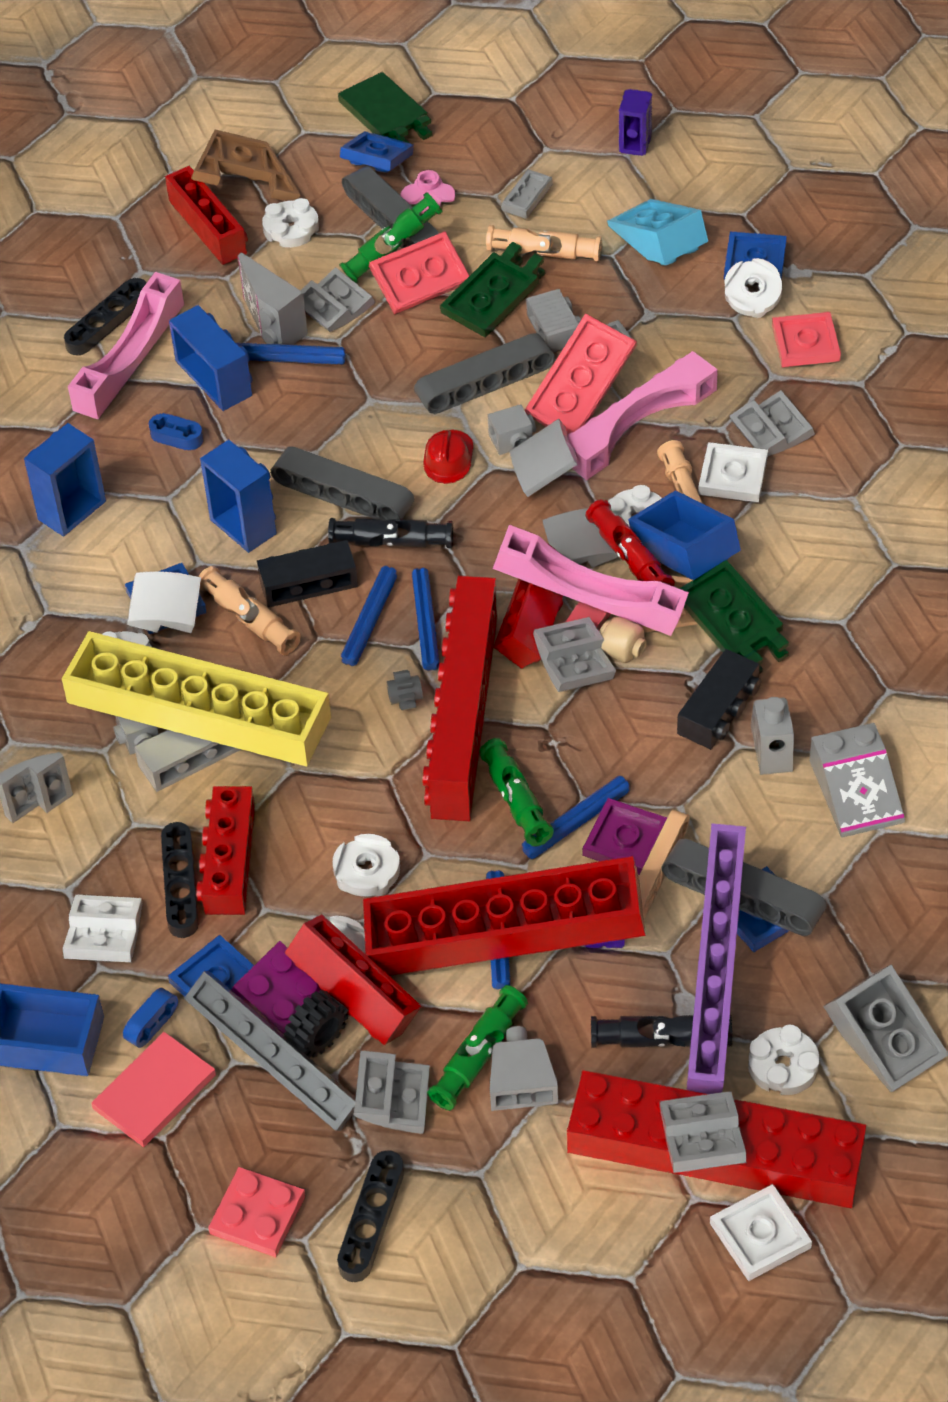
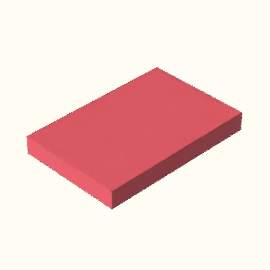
(419, 272)
(153, 1089)

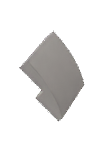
(335, 300)
(772, 424)
(543, 457)
(577, 538)
(573, 654)
(34, 783)
(391, 1092)
(702, 1132)

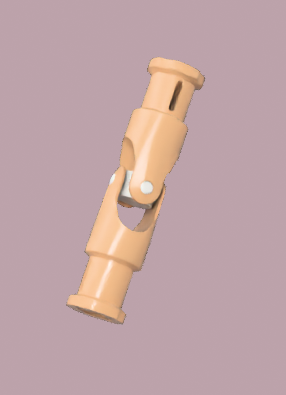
(572, 244)
(235, 599)

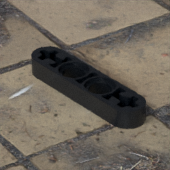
(83, 337)
(179, 879)
(374, 1216)

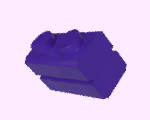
(635, 122)

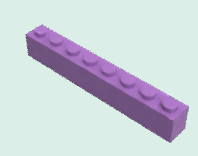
(716, 959)

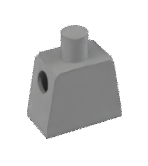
(770, 723)
(521, 1073)

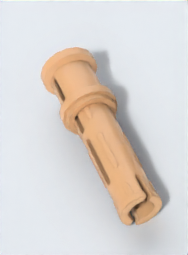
(678, 468)

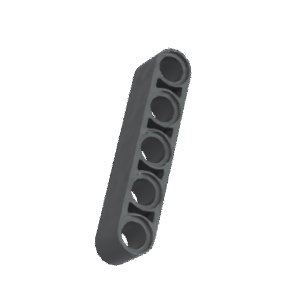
(380, 202)
(484, 373)
(341, 485)
(760, 894)

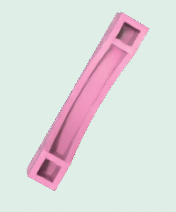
(99, 383)
(679, 385)
(642, 602)

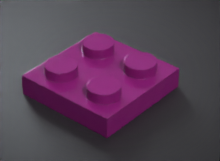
(623, 832)
(275, 987)

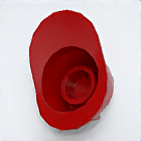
(448, 456)

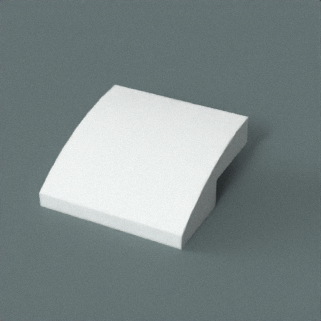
(164, 600)
(102, 928)

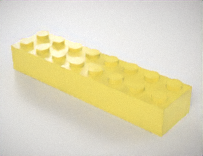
(197, 698)

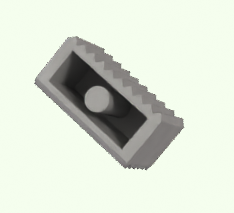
(552, 318)

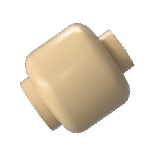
(622, 639)

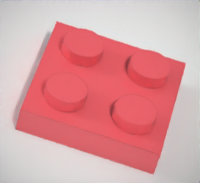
(806, 339)
(257, 1212)

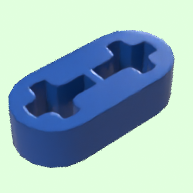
(176, 431)
(150, 1017)

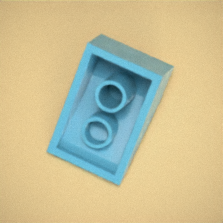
(661, 230)

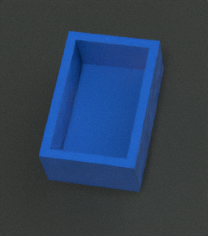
(211, 357)
(65, 479)
(239, 495)
(686, 534)
(49, 1029)

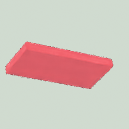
(581, 375)

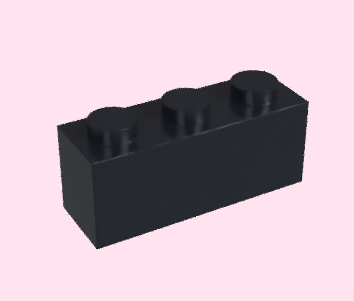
(307, 573)
(718, 699)

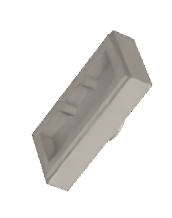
(527, 194)

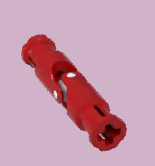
(615, 532)

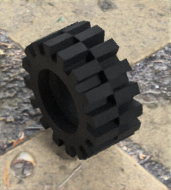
(316, 1023)

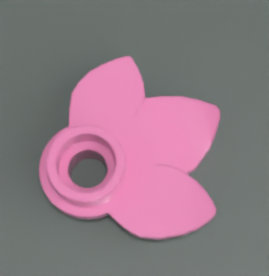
(428, 182)

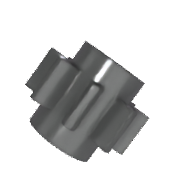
(404, 689)

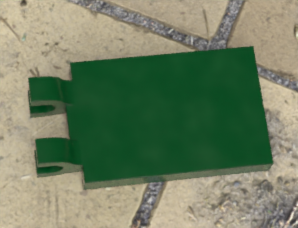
(385, 108)
(493, 290)
(734, 614)

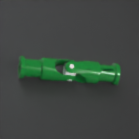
(406, 225)
(516, 792)
(488, 1030)

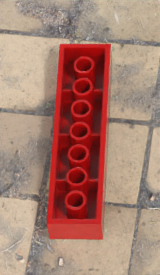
(461, 699)
(504, 916)
(791, 1149)

